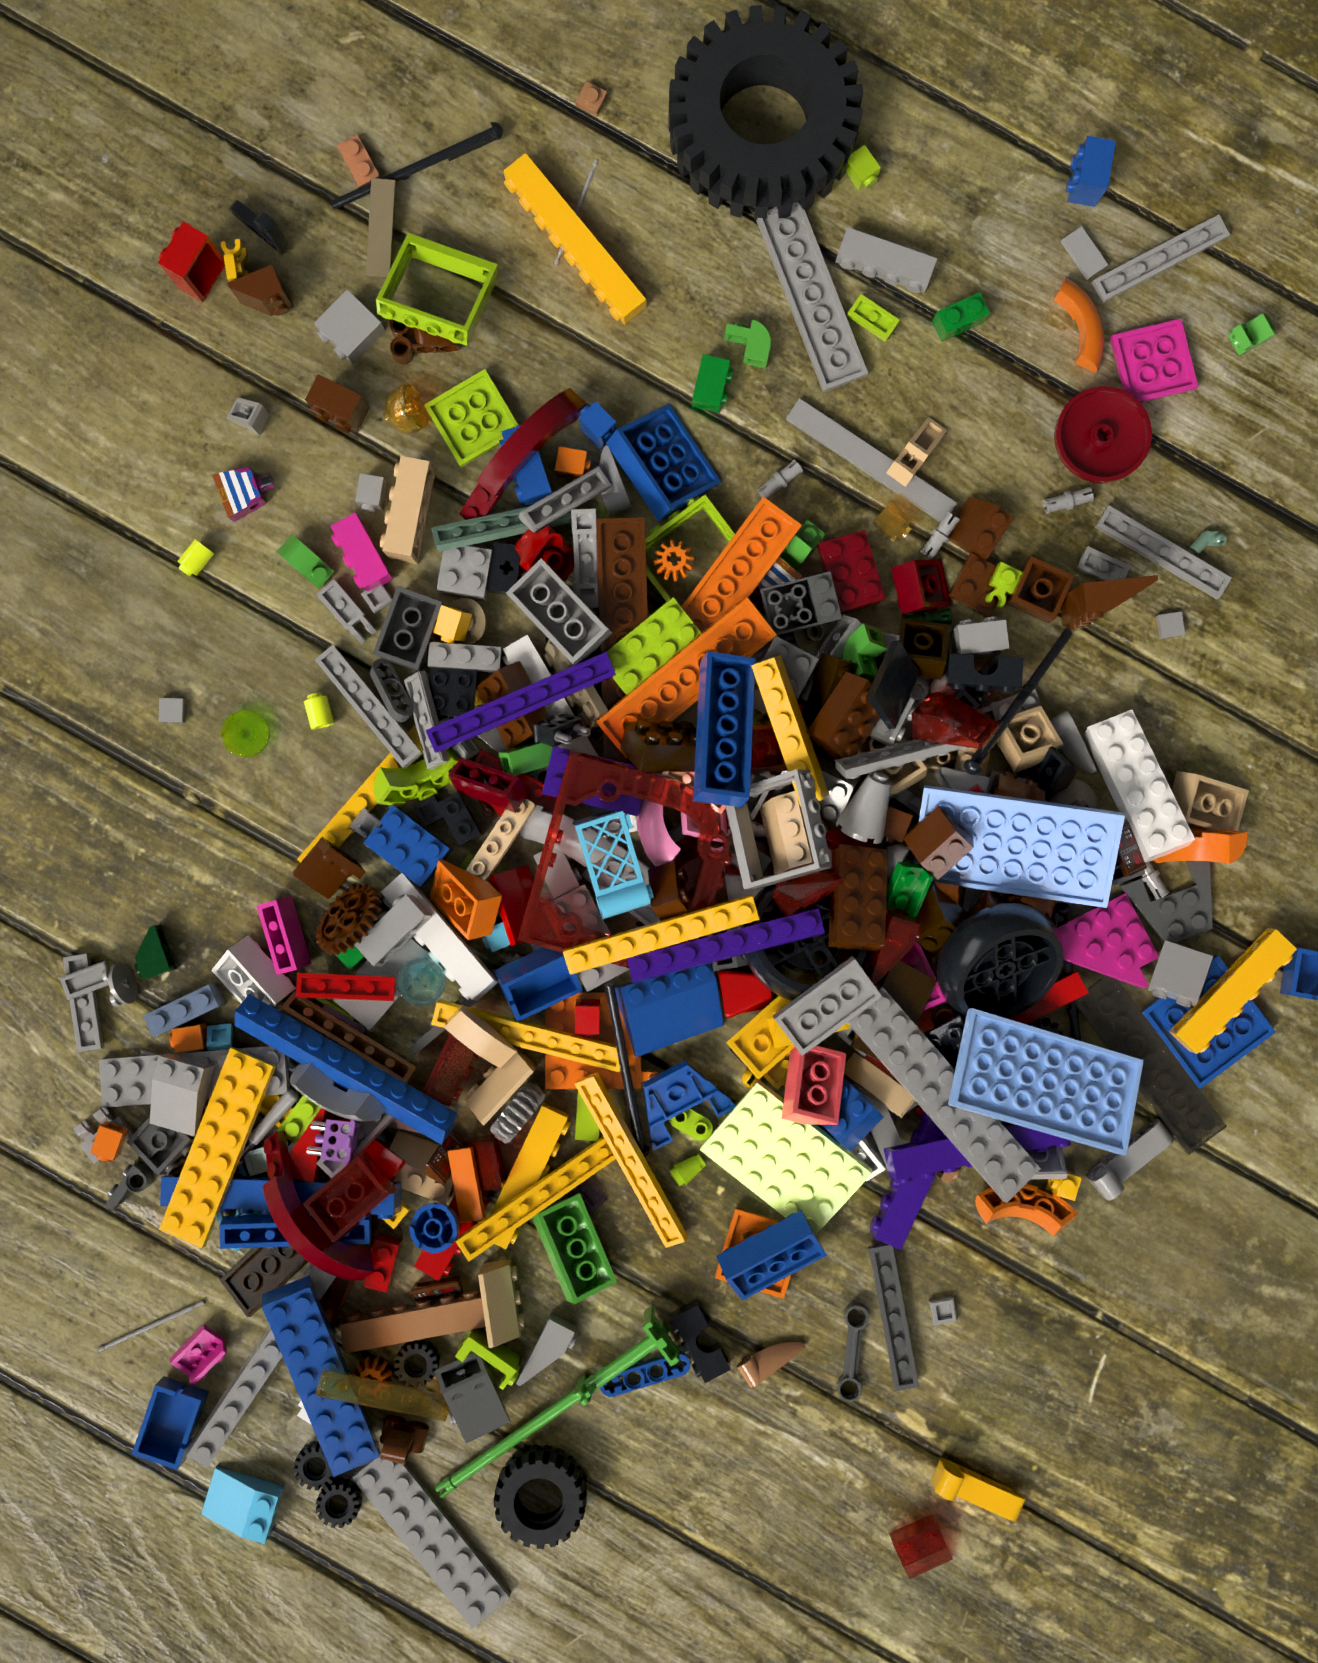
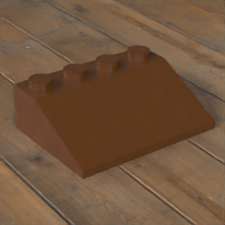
(1094, 599)

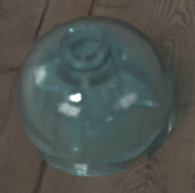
(422, 981)

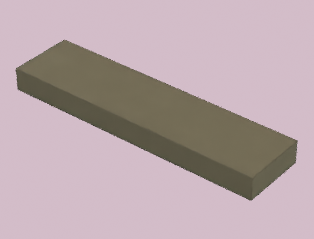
(380, 228)

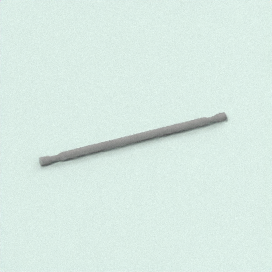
(579, 204)
(150, 1326)

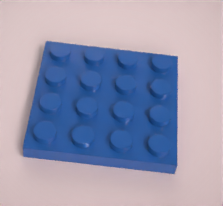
(1236, 1041)

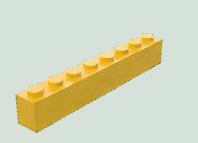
(574, 238)

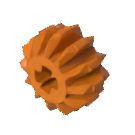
(679, 554)
(374, 1368)

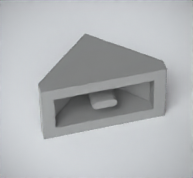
(249, 415)

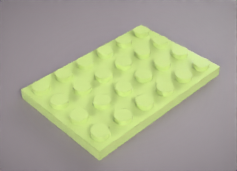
(785, 1160)

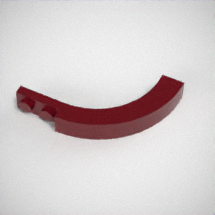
(519, 448)
(297, 1225)

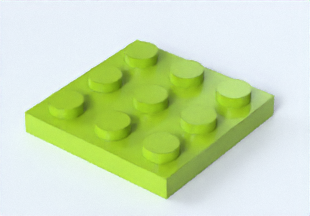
(471, 417)

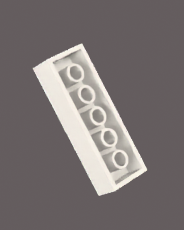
(1138, 785)

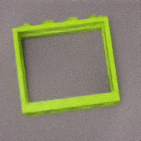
(445, 258)
(675, 521)

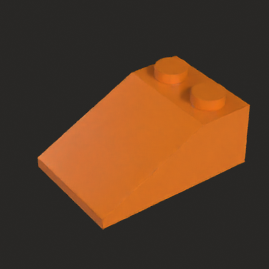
(465, 900)

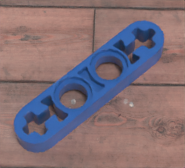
(647, 1378)

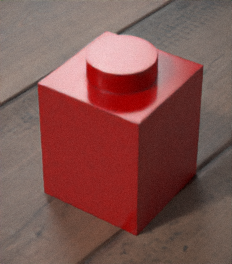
(587, 1017)

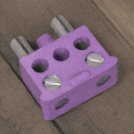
(345, 1143)

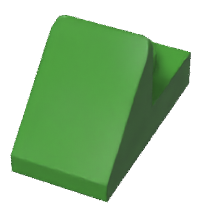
(802, 544)

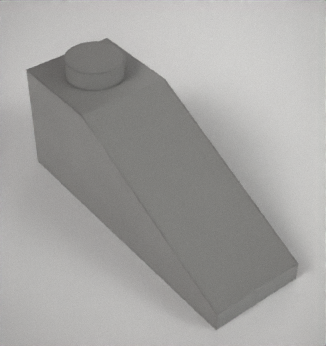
(550, 1346)

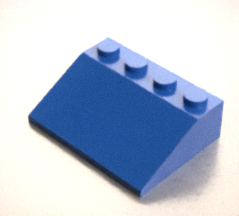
(662, 461)
(669, 1008)

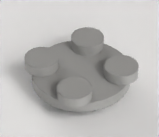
(121, 984)

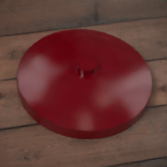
(1103, 434)

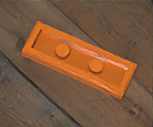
(466, 1184)

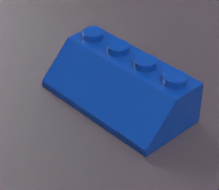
(771, 1255)

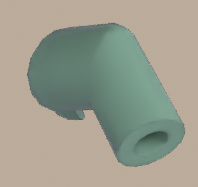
(1208, 538)

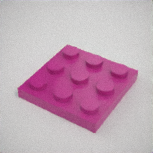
(1154, 361)

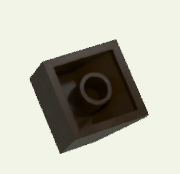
(938, 919)

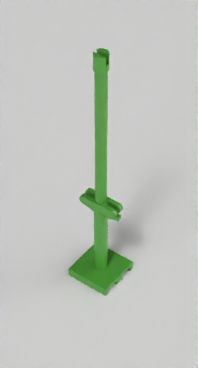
(657, 1337)

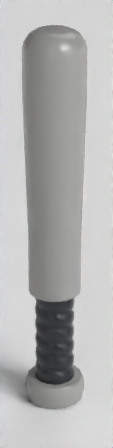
(280, 1108)

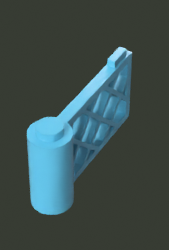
(623, 895)

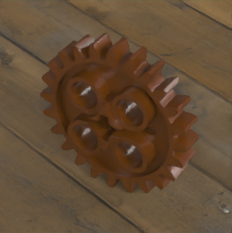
(348, 919)

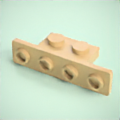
(500, 840)

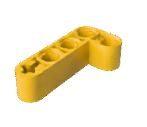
(955, 1480)

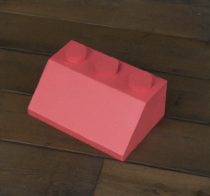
(814, 1086)

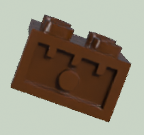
(327, 868)

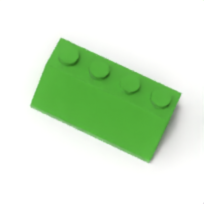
(574, 1248)

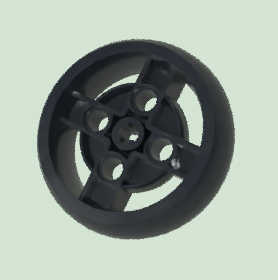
(802, 953)
(995, 966)

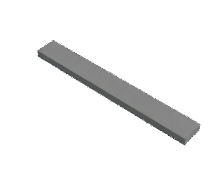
(868, 459)

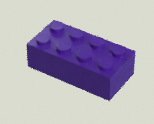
(554, 779)

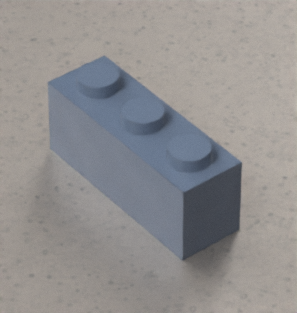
(184, 1009)

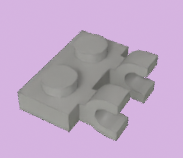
(86, 1132)

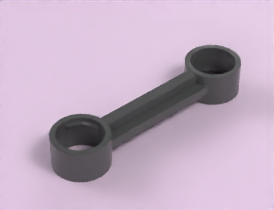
(852, 1352)

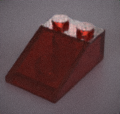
(951, 722)
(805, 891)
(900, 936)

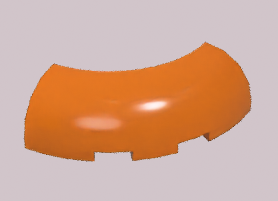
(1086, 314)
(1210, 845)
(1028, 1203)

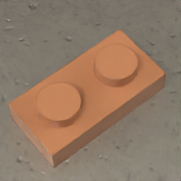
(358, 161)

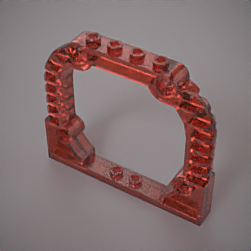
(584, 780)

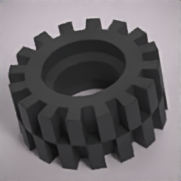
(410, 1375)
(303, 1471)
(339, 1517)

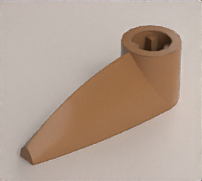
(764, 1363)

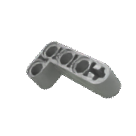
(1115, 1168)

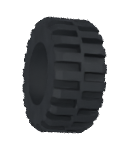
(534, 1527)

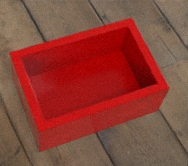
(192, 261)

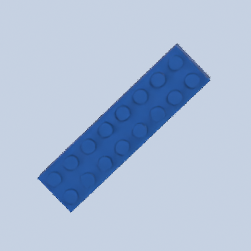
(307, 1349)

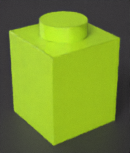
(863, 168)

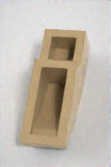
(916, 451)
(479, 1037)
(877, 1085)

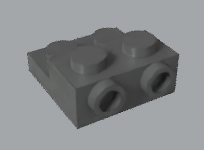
(160, 1147)

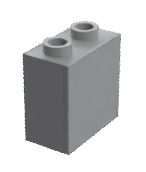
(348, 327)
(1180, 974)

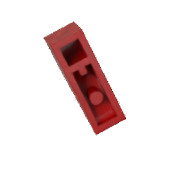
(302, 1164)

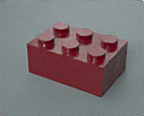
(852, 571)

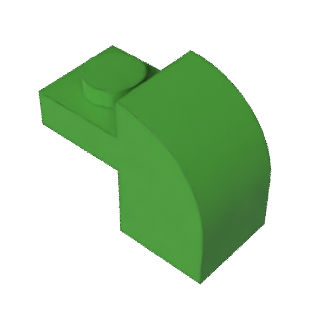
(1252, 334)
(756, 341)
(305, 561)
(862, 648)

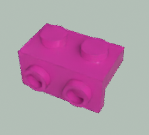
(199, 1354)

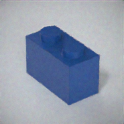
(597, 424)

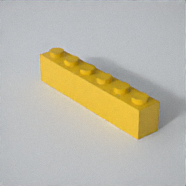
(788, 721)
(1233, 990)
(533, 1159)

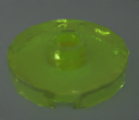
(233, 731)

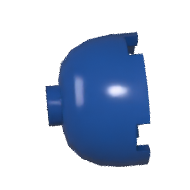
(434, 1227)

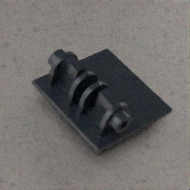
(453, 690)
(947, 1038)

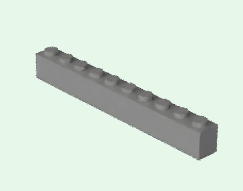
(245, 1386)

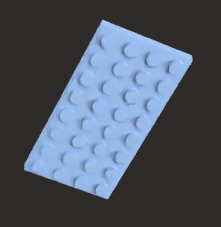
(1031, 846)
(1046, 1082)

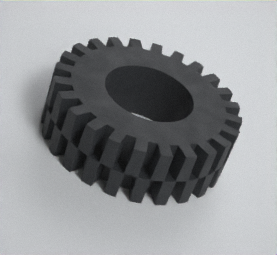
(774, 57)

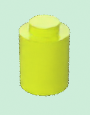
(194, 558)
(318, 711)

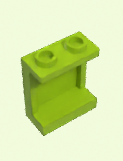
(500, 1356)

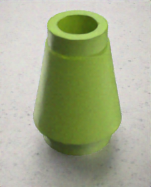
(686, 1170)

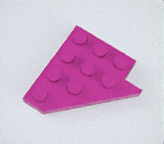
(1109, 942)

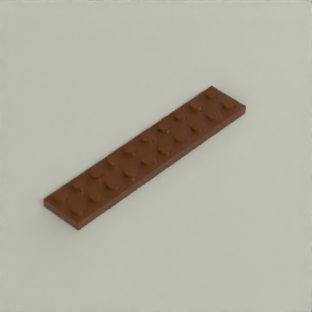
(620, 595)

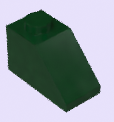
(154, 954)

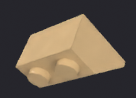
(1028, 739)

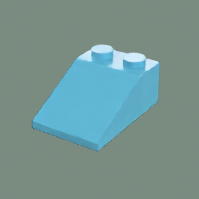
(243, 1504)

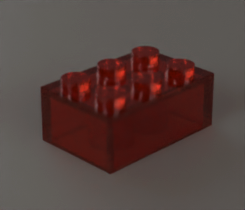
(350, 1197)

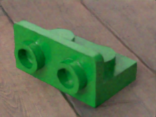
(908, 887)

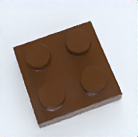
(973, 585)

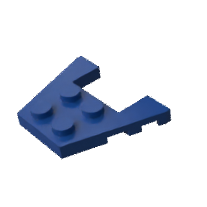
(676, 1092)

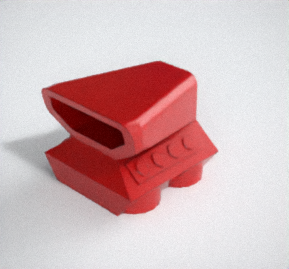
(549, 547)
(742, 991)

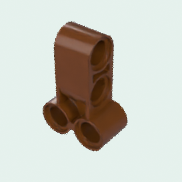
(417, 342)
(402, 1438)

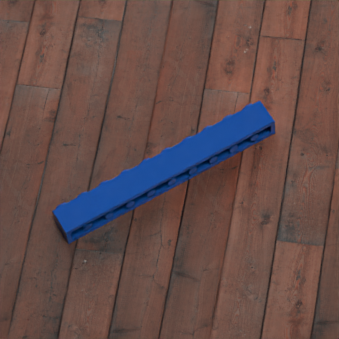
(345, 1068)
(247, 1194)

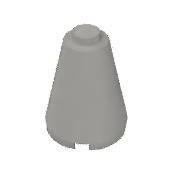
(867, 810)

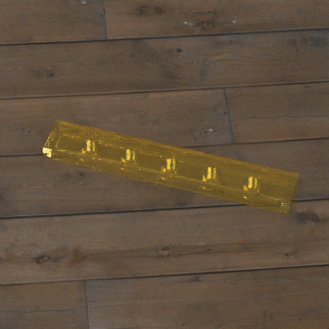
(382, 1395)

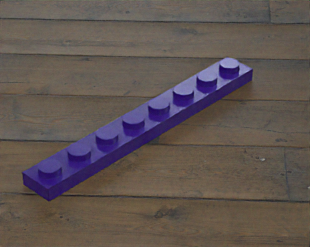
(520, 702)
(726, 945)

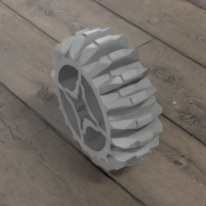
(517, 1112)

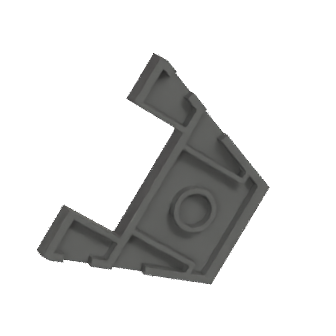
(1180, 912)

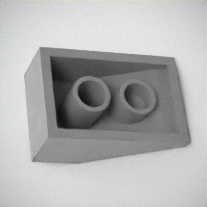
(179, 1092)

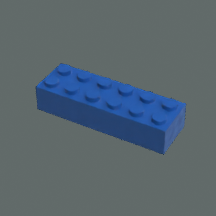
(724, 730)

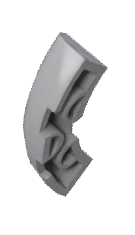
(537, 829)
(322, 1092)

